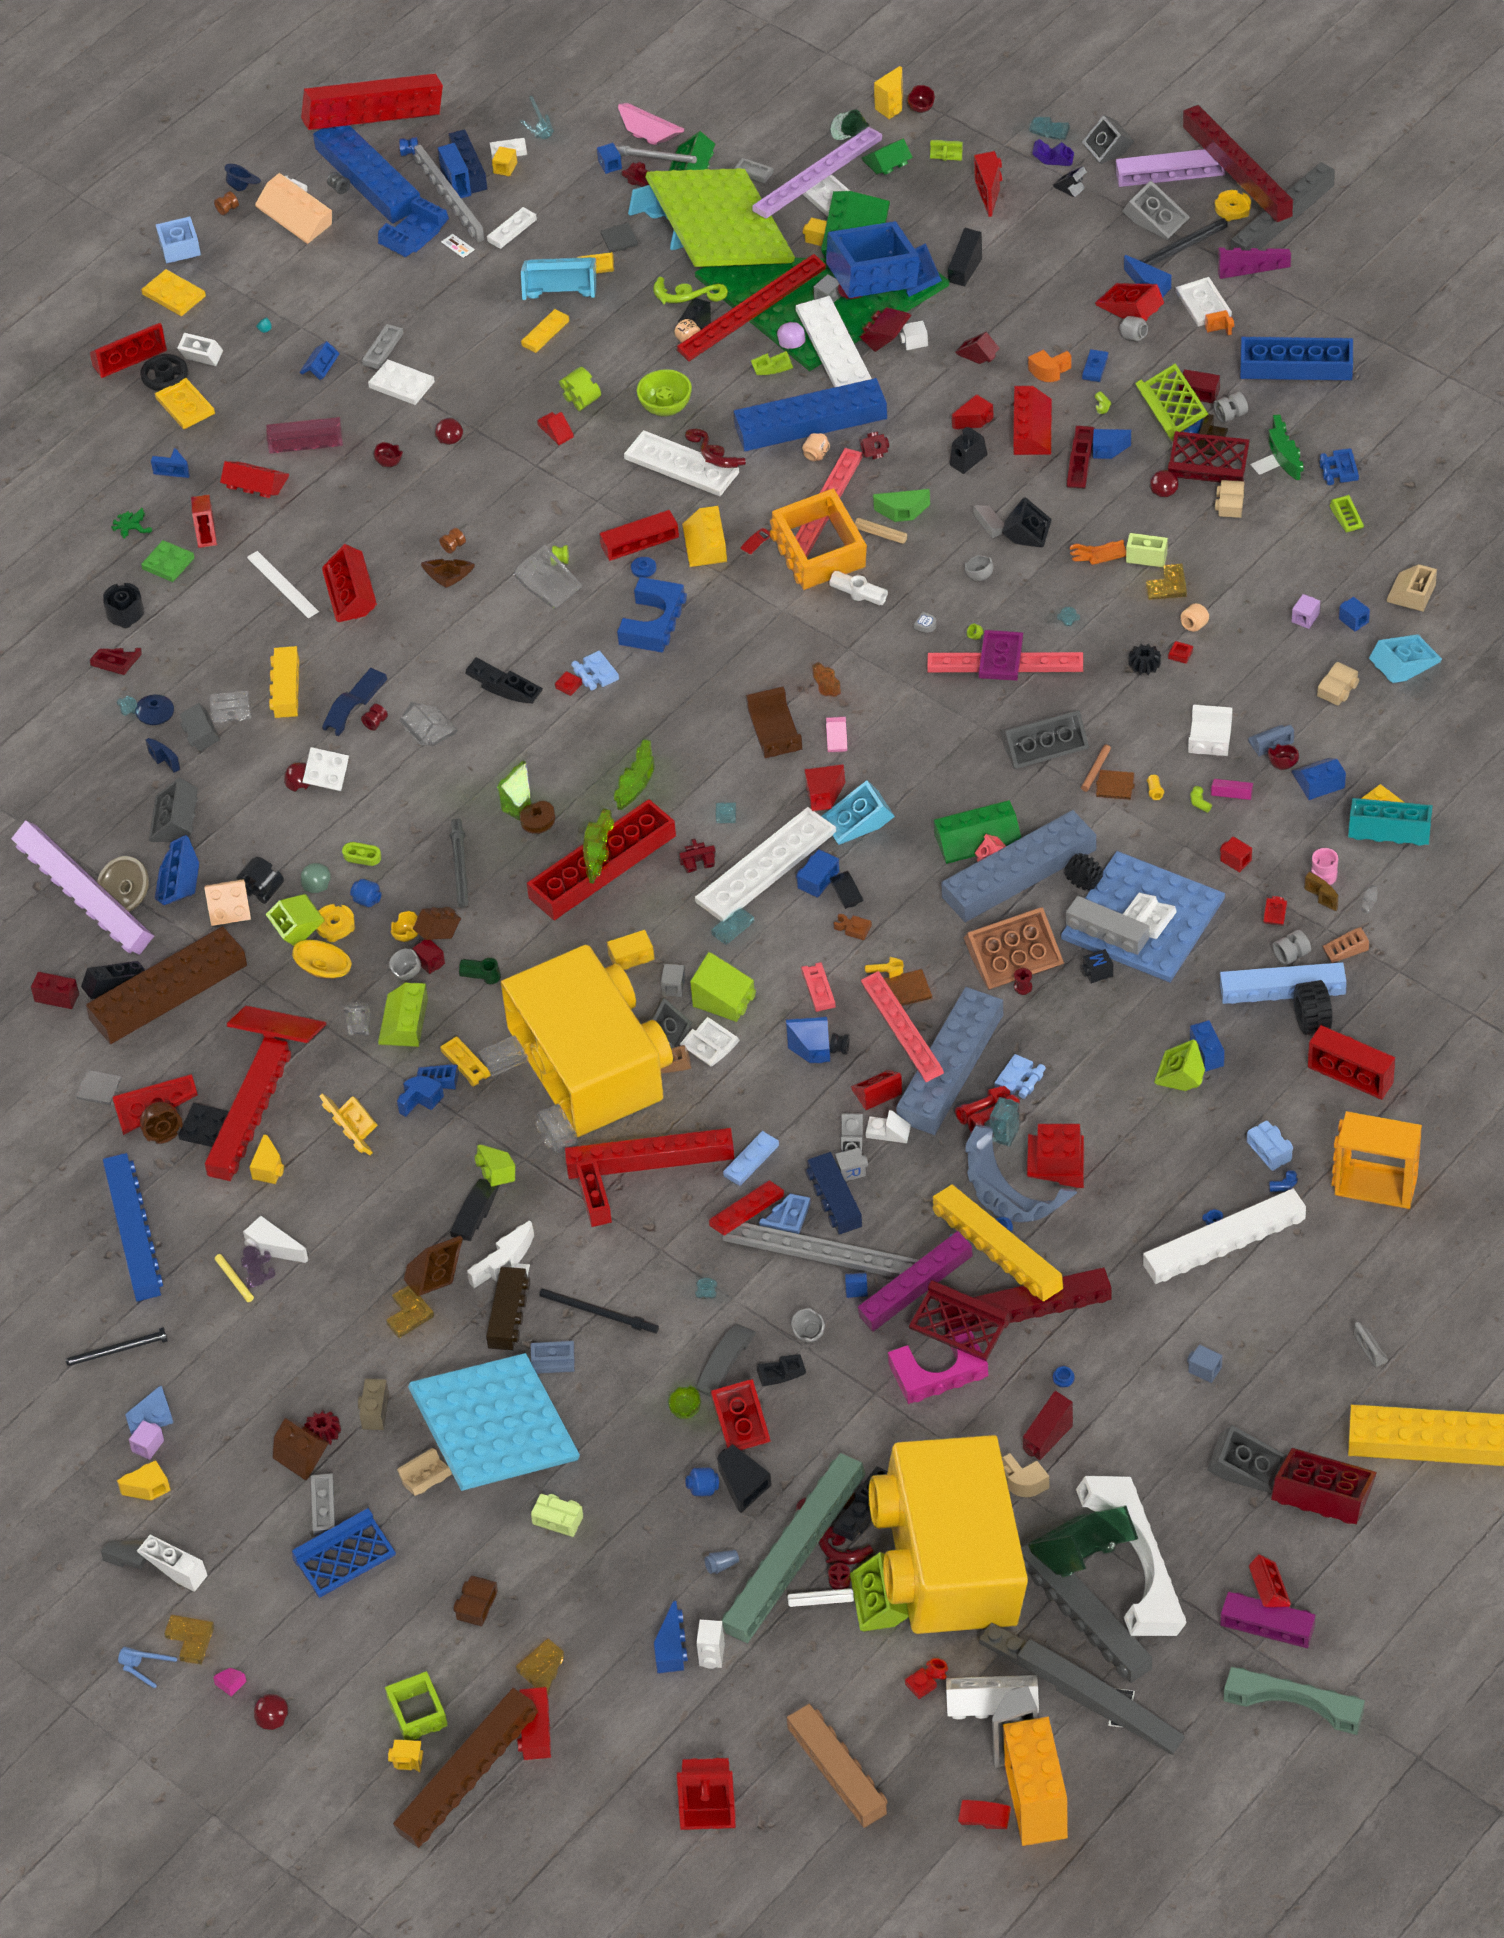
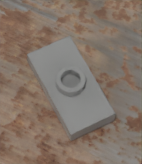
(755, 170)

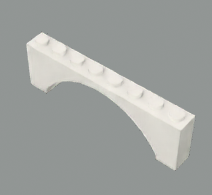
(1159, 1609)

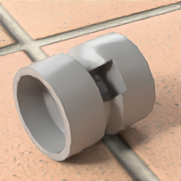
(1230, 407)
(1290, 948)

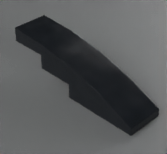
(474, 1210)

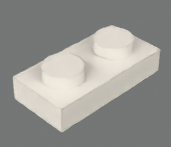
(518, 144)

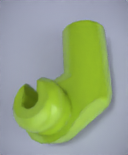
(1104, 403)
(1197, 799)

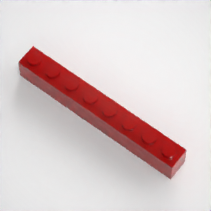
(247, 1109)
(654, 1152)

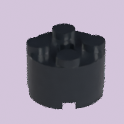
(123, 604)
(260, 879)

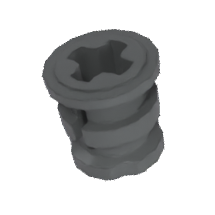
(338, 182)

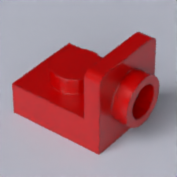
(1275, 911)

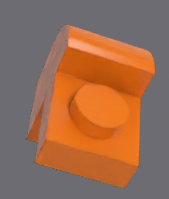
(1048, 368)

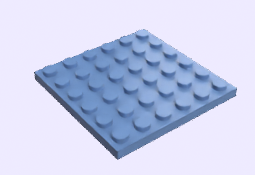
(1117, 889)

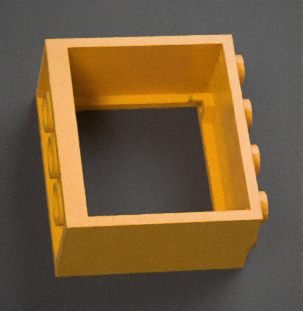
(818, 569)
(1373, 1180)
(1035, 1781)

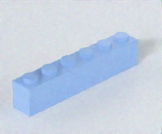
(1279, 982)

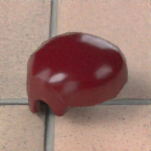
(921, 98)
(448, 431)
(387, 454)
(1164, 483)
(1283, 756)
(294, 776)
(270, 1711)

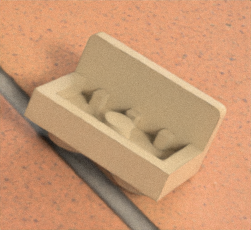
(423, 1472)

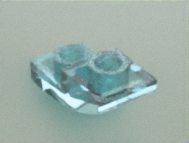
(1044, 127)

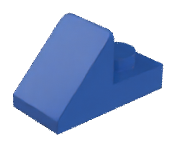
(173, 466)

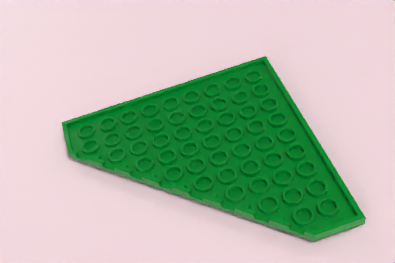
(855, 313)

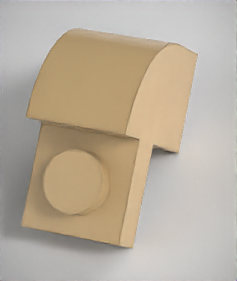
(1026, 1481)

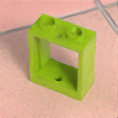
(410, 1688)

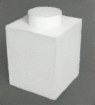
(914, 335)

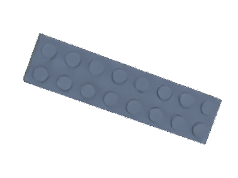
(1018, 866)
(957, 1051)

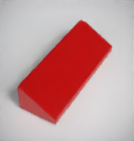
(1269, 1582)

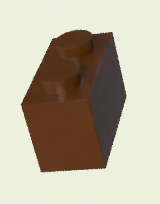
(437, 923)

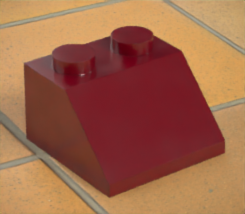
(884, 327)

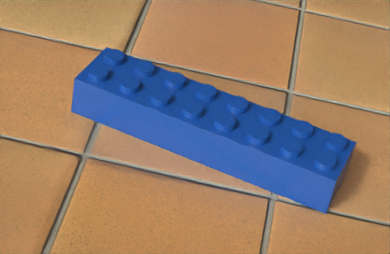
(366, 171)
(810, 414)

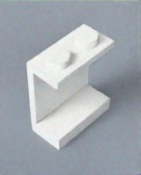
(1210, 730)

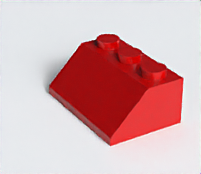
(253, 478)

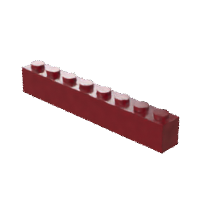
(1077, 1292)

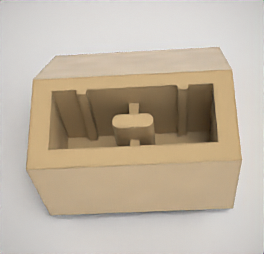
(1413, 587)

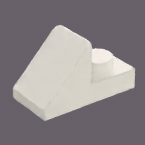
(889, 1129)

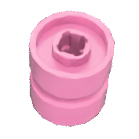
(1325, 864)

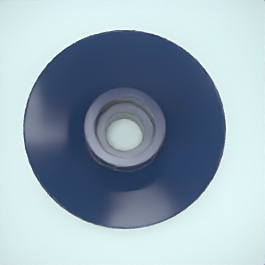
(154, 709)

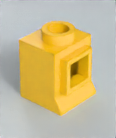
(406, 1755)

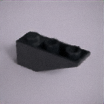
(105, 978)

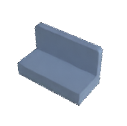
(1270, 738)

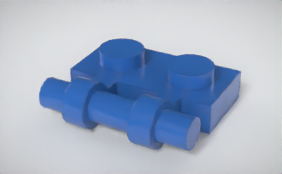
(1344, 463)

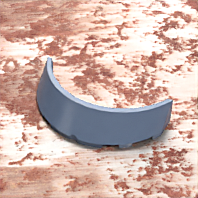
(995, 1191)

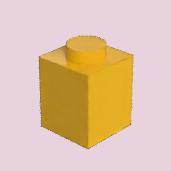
(504, 161)
(815, 231)

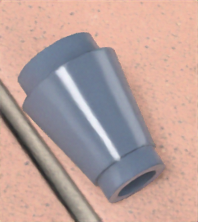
(719, 1561)

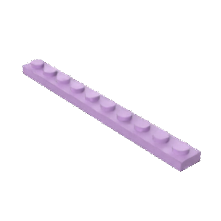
(817, 172)

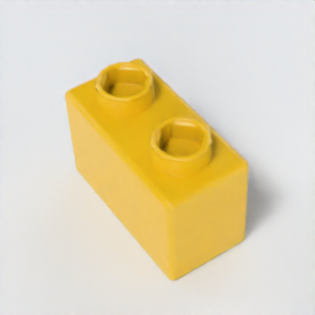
(586, 1039)
(952, 1534)

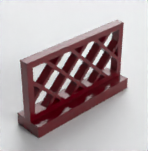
(1203, 472)
(970, 1307)

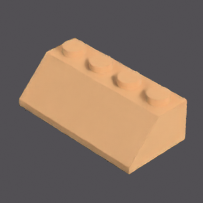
(294, 208)

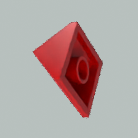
(878, 1089)

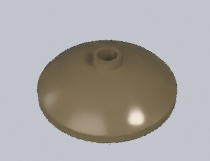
(121, 875)

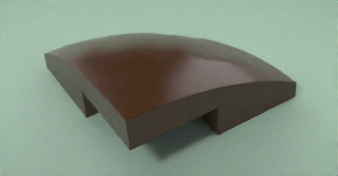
(447, 571)

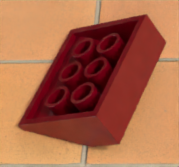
(1323, 1486)

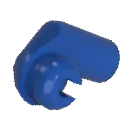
(1195, 428)
(1286, 1184)

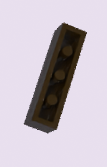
(507, 1308)

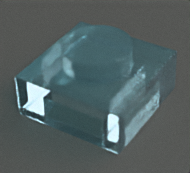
(725, 812)

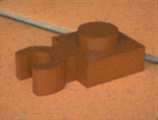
(853, 927)

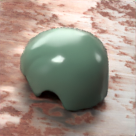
(315, 878)

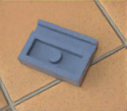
(553, 1357)

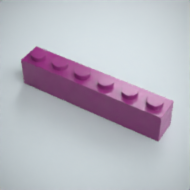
(915, 1281)

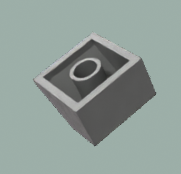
(1107, 140)

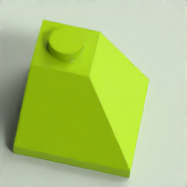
(1181, 1067)

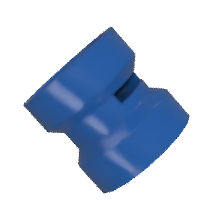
(404, 146)

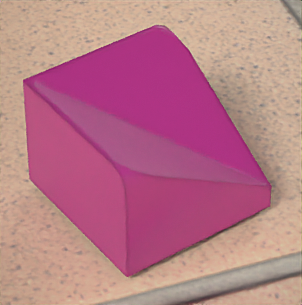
(230, 1680)

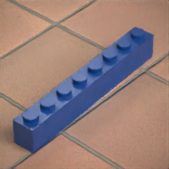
(132, 1228)

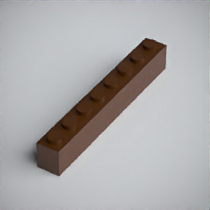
(465, 1768)

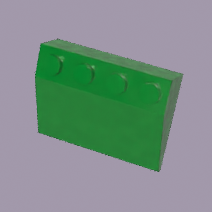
(854, 210)

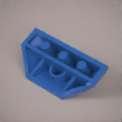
(177, 872)

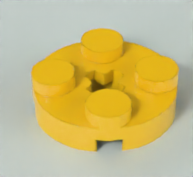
(1241, 202)
(336, 931)

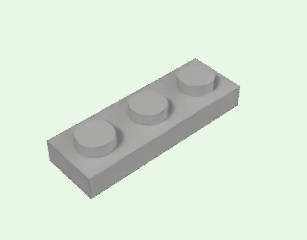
(382, 346)
(322, 1503)

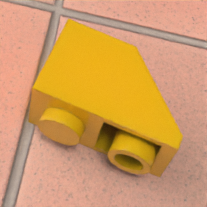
(145, 1482)

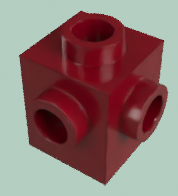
(868, 448)

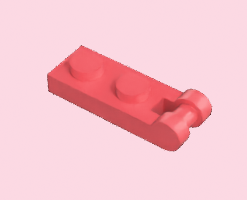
(818, 987)

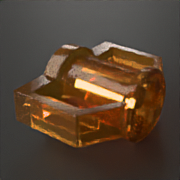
(826, 680)

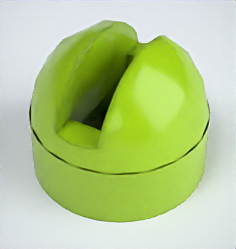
(971, 629)

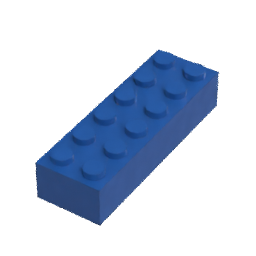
(1296, 358)

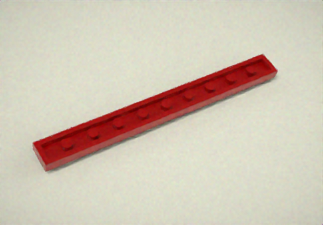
(751, 307)

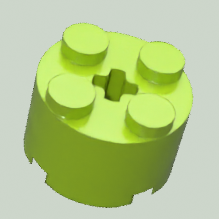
(580, 388)

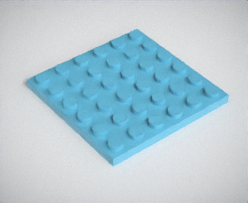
(493, 1421)

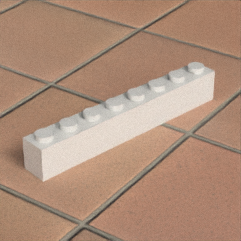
(1224, 1236)

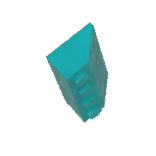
(1390, 821)

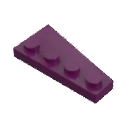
(1244, 262)

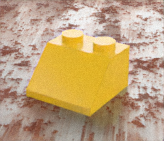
(889, 93)

